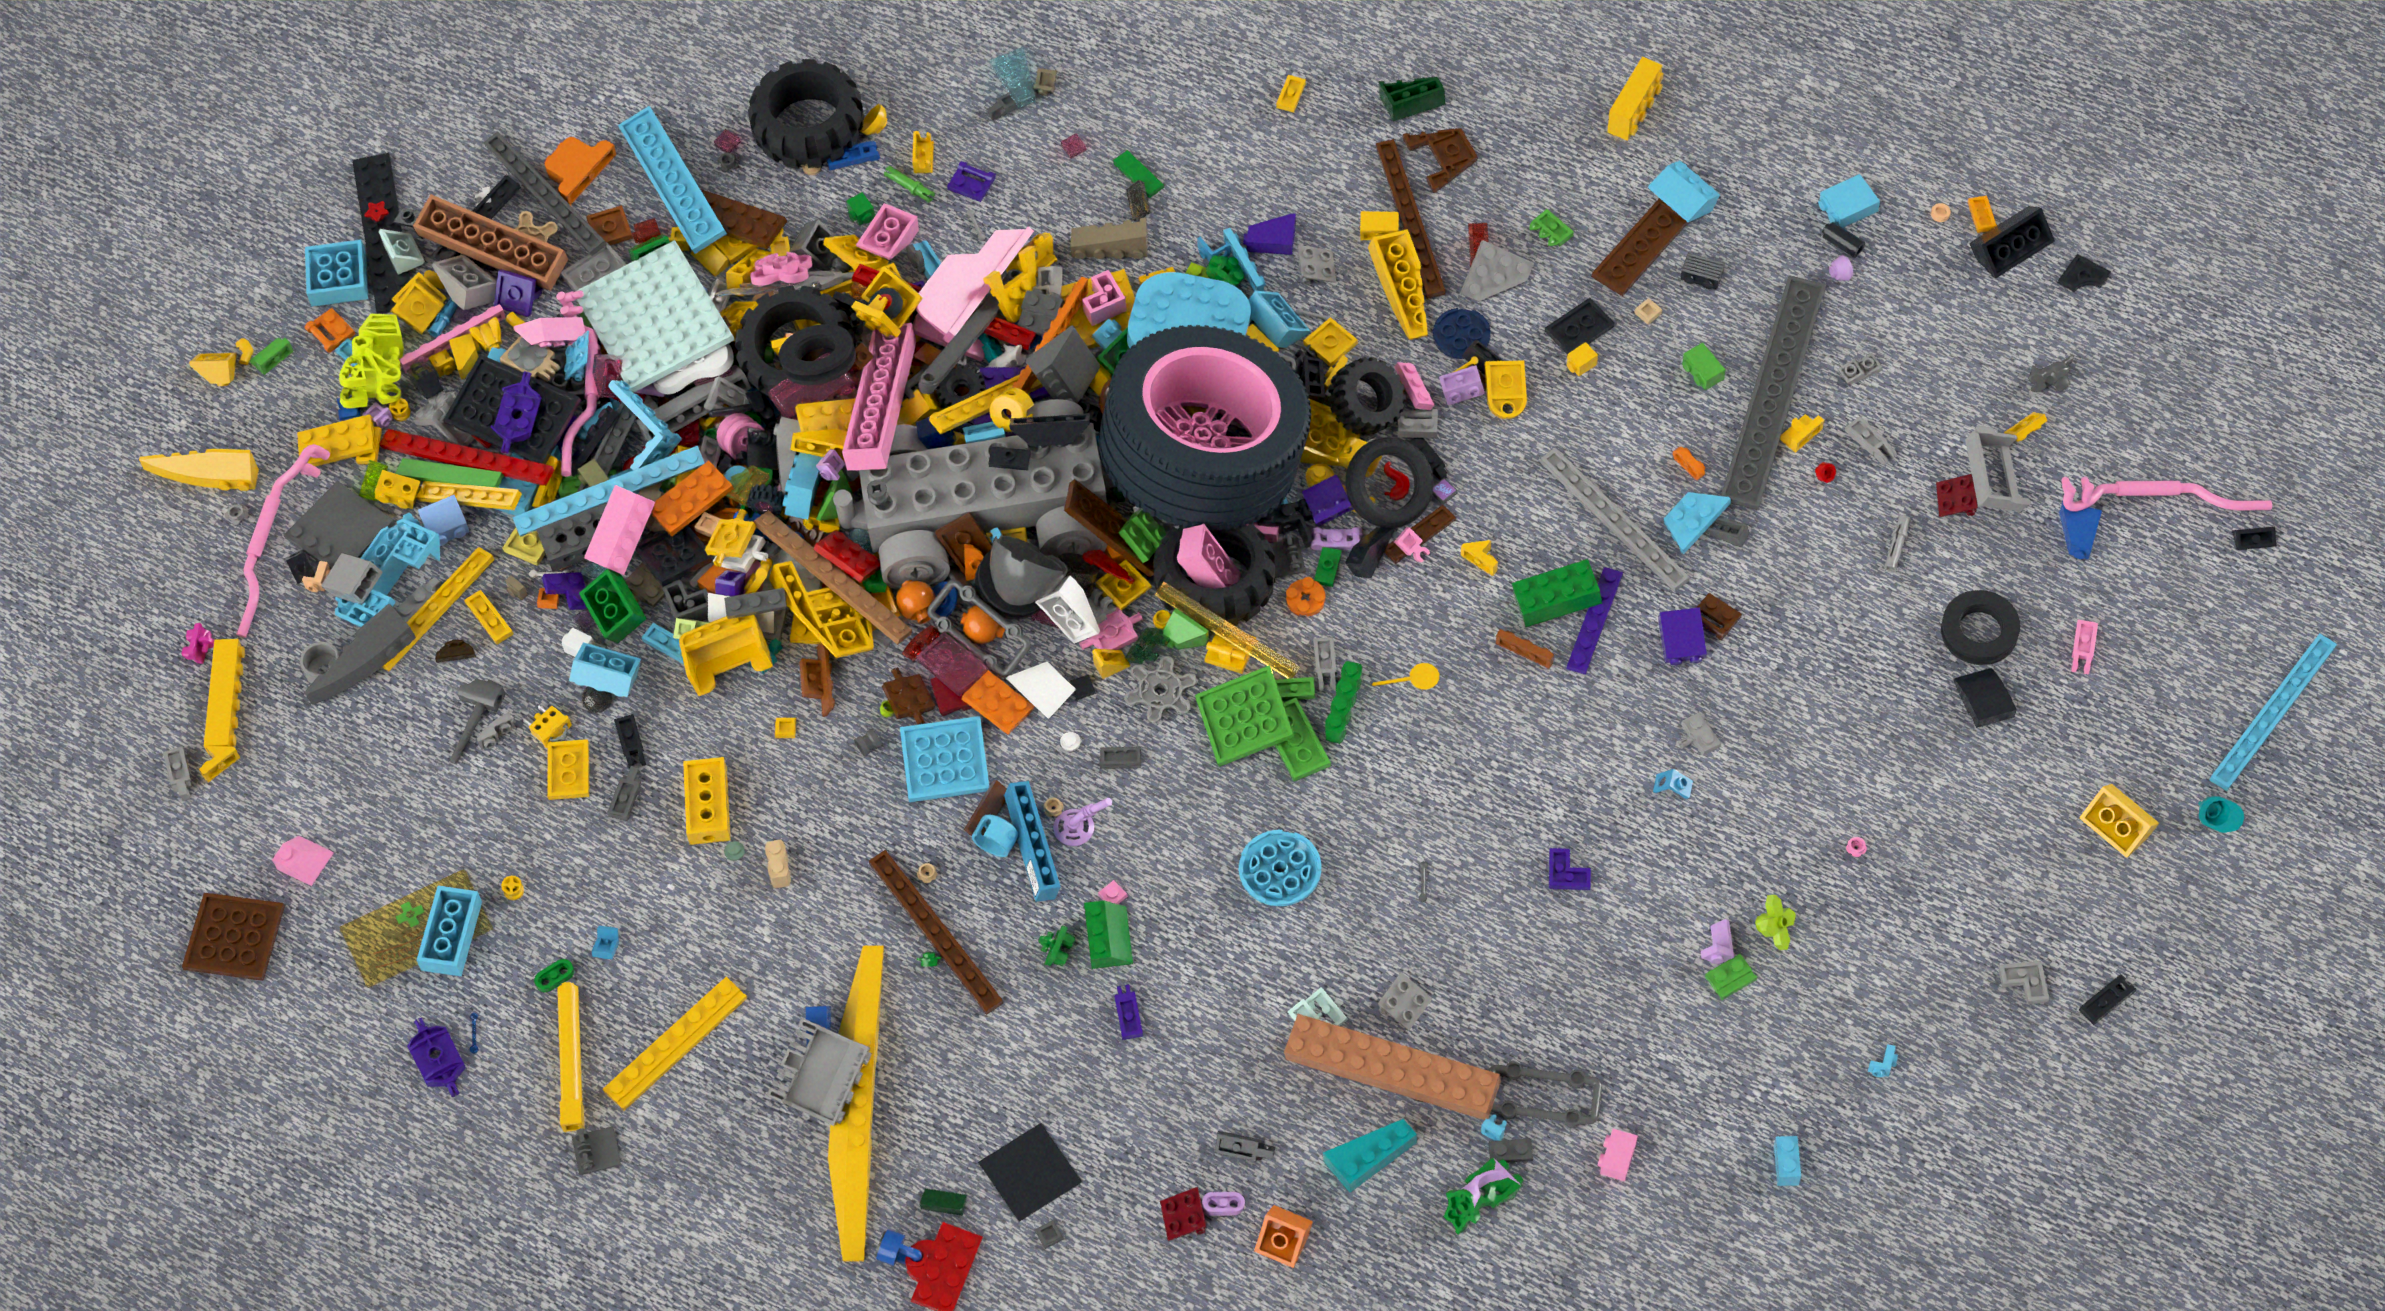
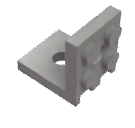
(434, 414)

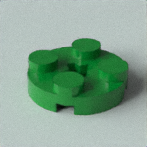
(1225, 270)

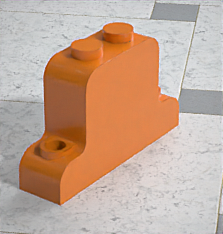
(577, 165)

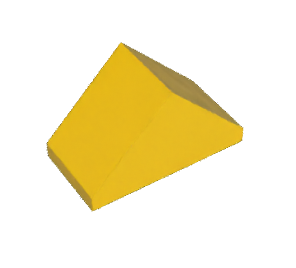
(1109, 661)

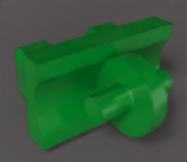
(1061, 938)

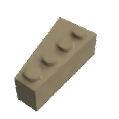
(1111, 240)

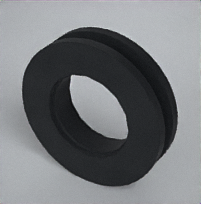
(821, 370)
(988, 593)
(1980, 602)

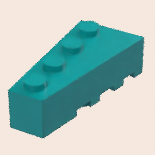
(1370, 1153)

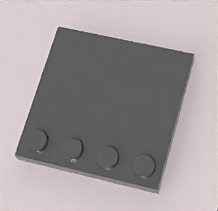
(338, 525)

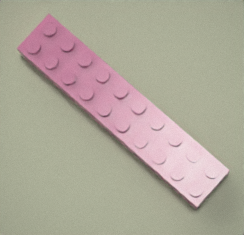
(879, 400)

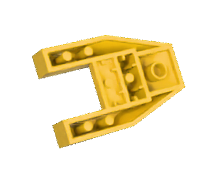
(824, 613)

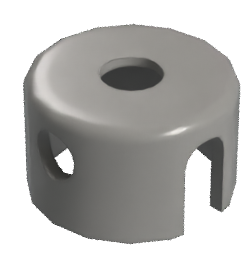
(315, 656)

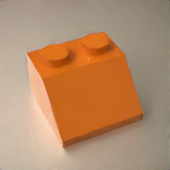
(1283, 1236)

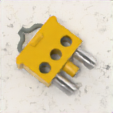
(549, 725)

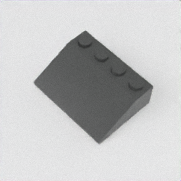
(1064, 366)

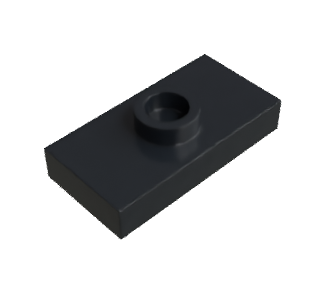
(1009, 458)

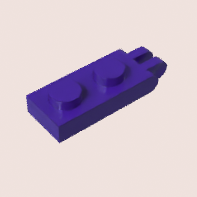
(1128, 1013)

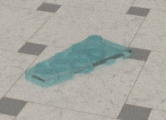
(1015, 76)

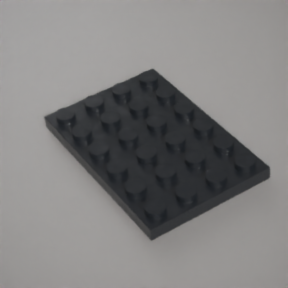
(480, 400)

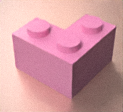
(1105, 301)

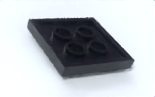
(674, 555)

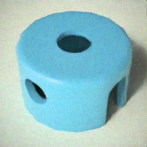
(998, 838)

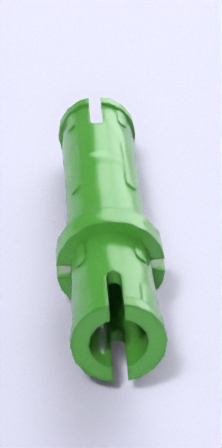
(914, 187)

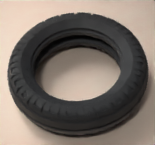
(1422, 482)

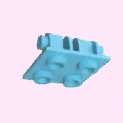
(576, 358)

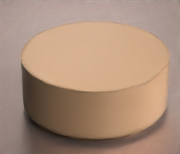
(1940, 212)

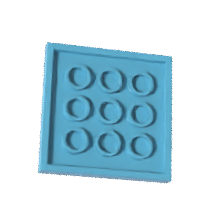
(944, 759)

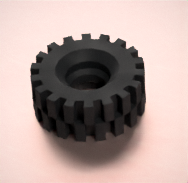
(959, 378)

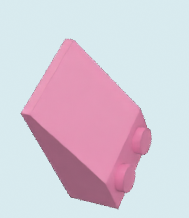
(889, 232)

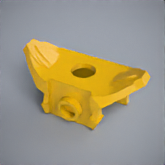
(1045, 254)

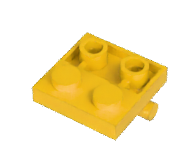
(1226, 655)

